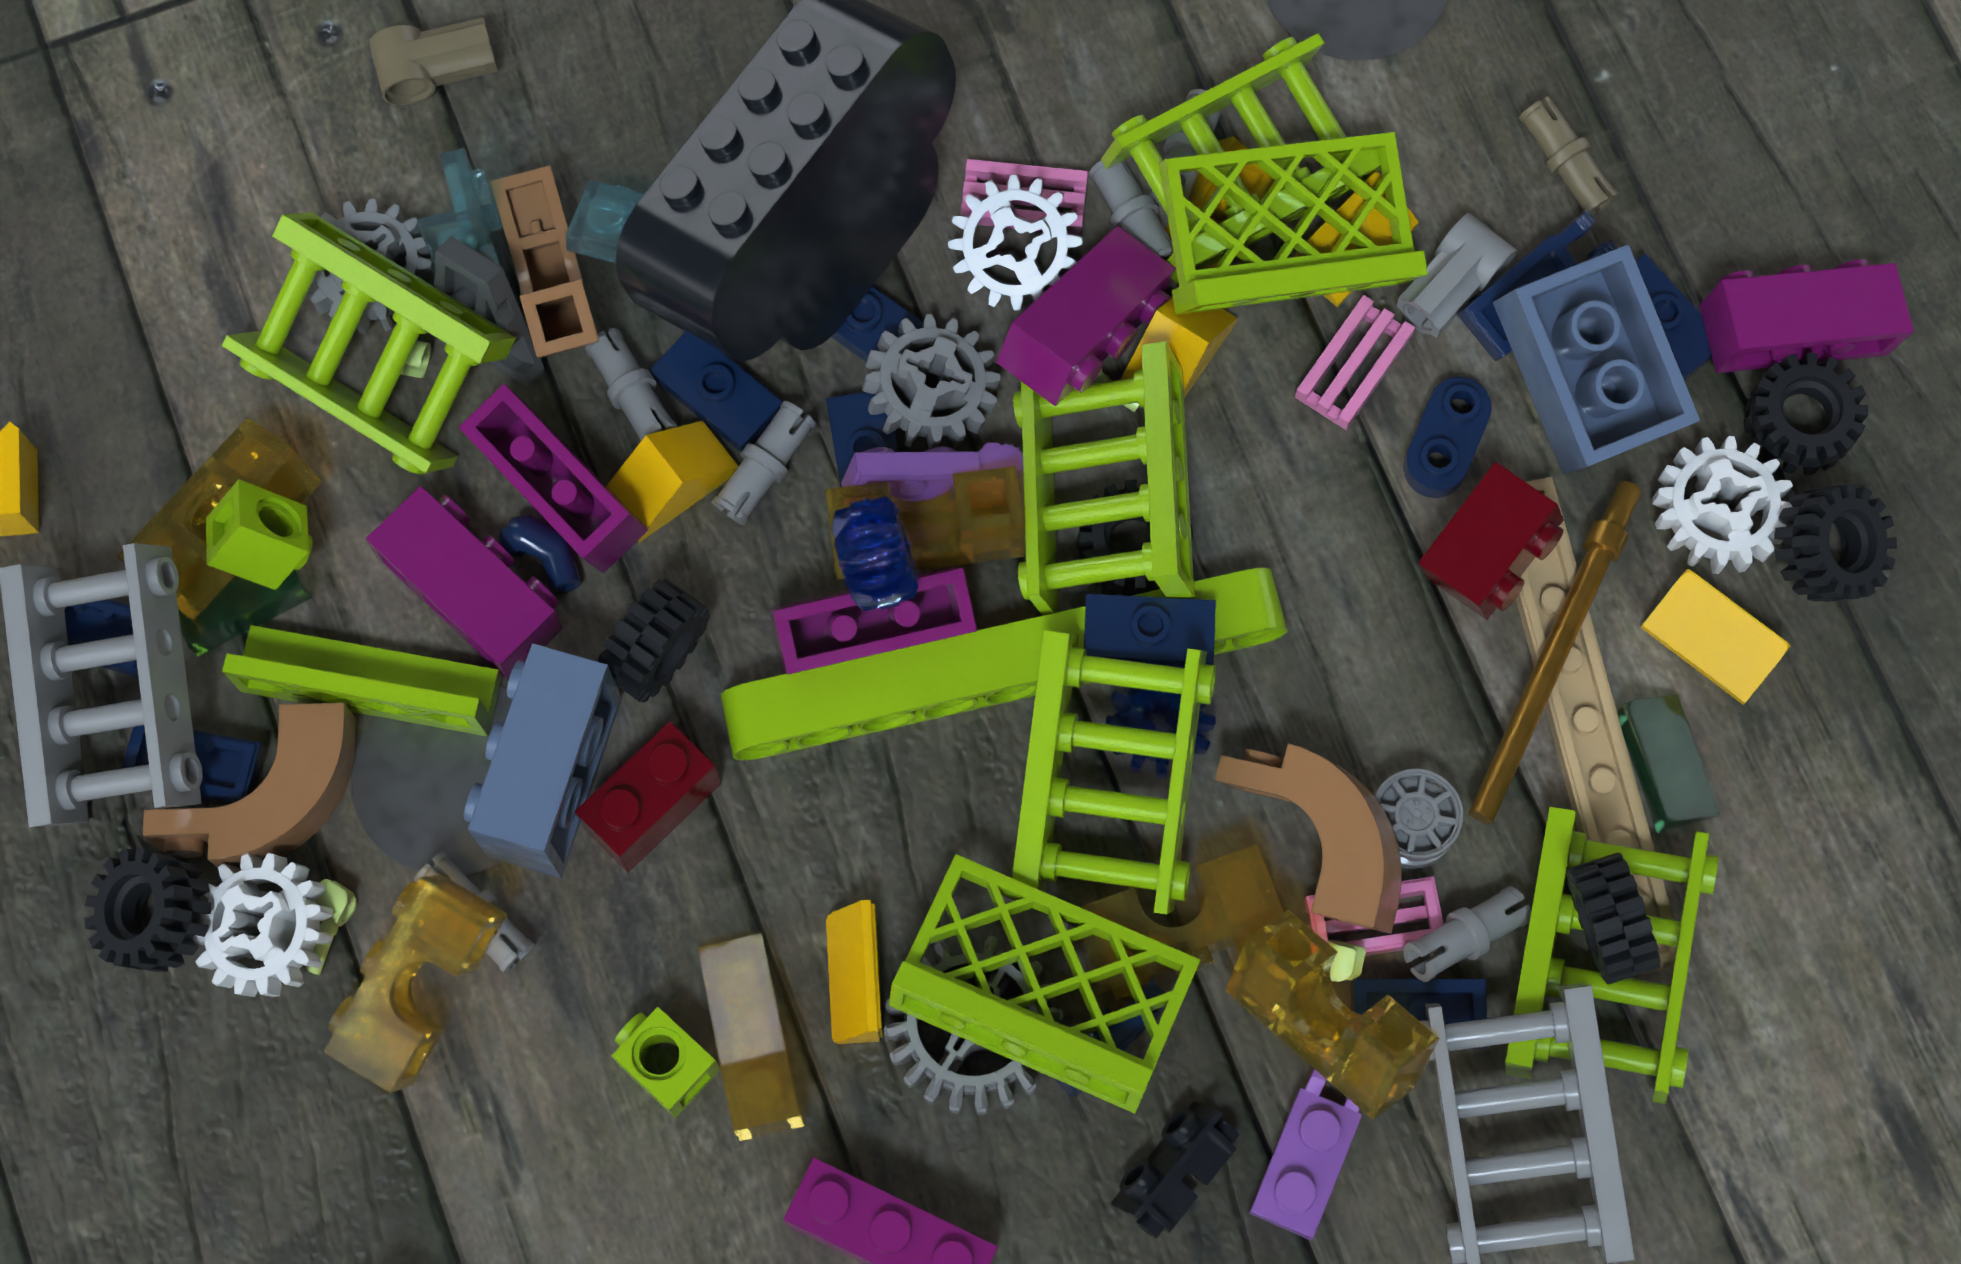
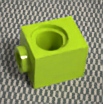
(257, 535)
(681, 1084)

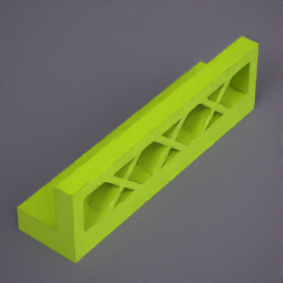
(366, 680)

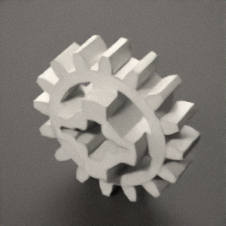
(1711, 528)
(286, 930)

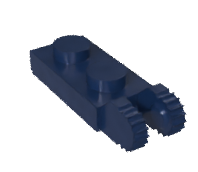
(1542, 261)

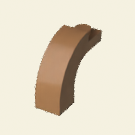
(546, 272)
(286, 808)
(1358, 844)

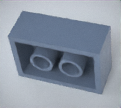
(1596, 360)
(543, 759)

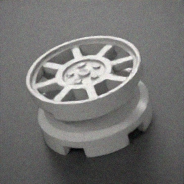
(1421, 815)

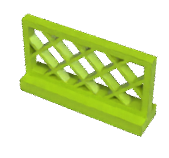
(1296, 276)
(1021, 1033)

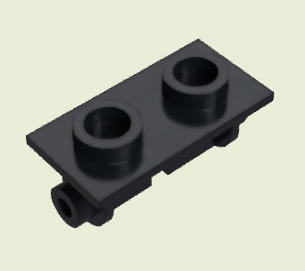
(1192, 1142)

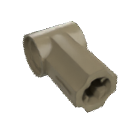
(416, 62)

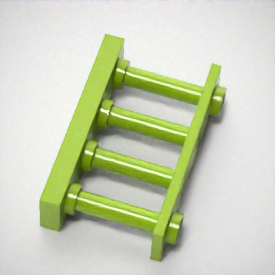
(1283, 60)
(417, 310)
(1160, 501)
(1059, 731)
(1555, 913)

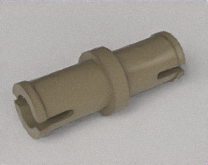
(1568, 156)

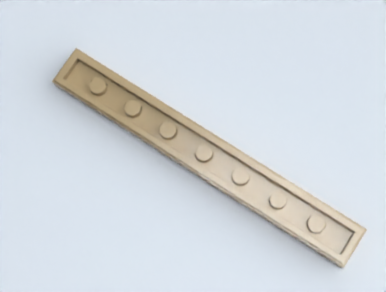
(1587, 722)

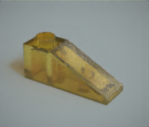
(750, 1038)

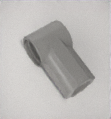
(1463, 264)

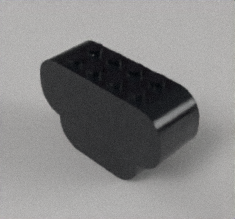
(795, 182)

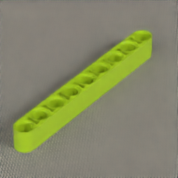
(953, 673)

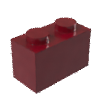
(1493, 542)
(648, 796)

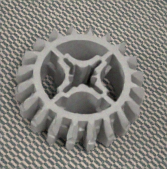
(944, 1074)

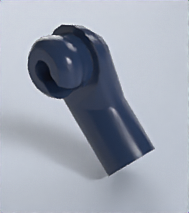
(542, 541)

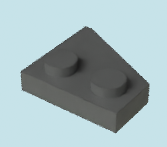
(483, 287)

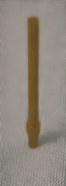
(1603, 545)

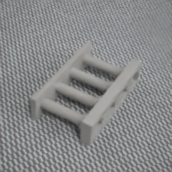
(44, 688)
(1589, 1156)

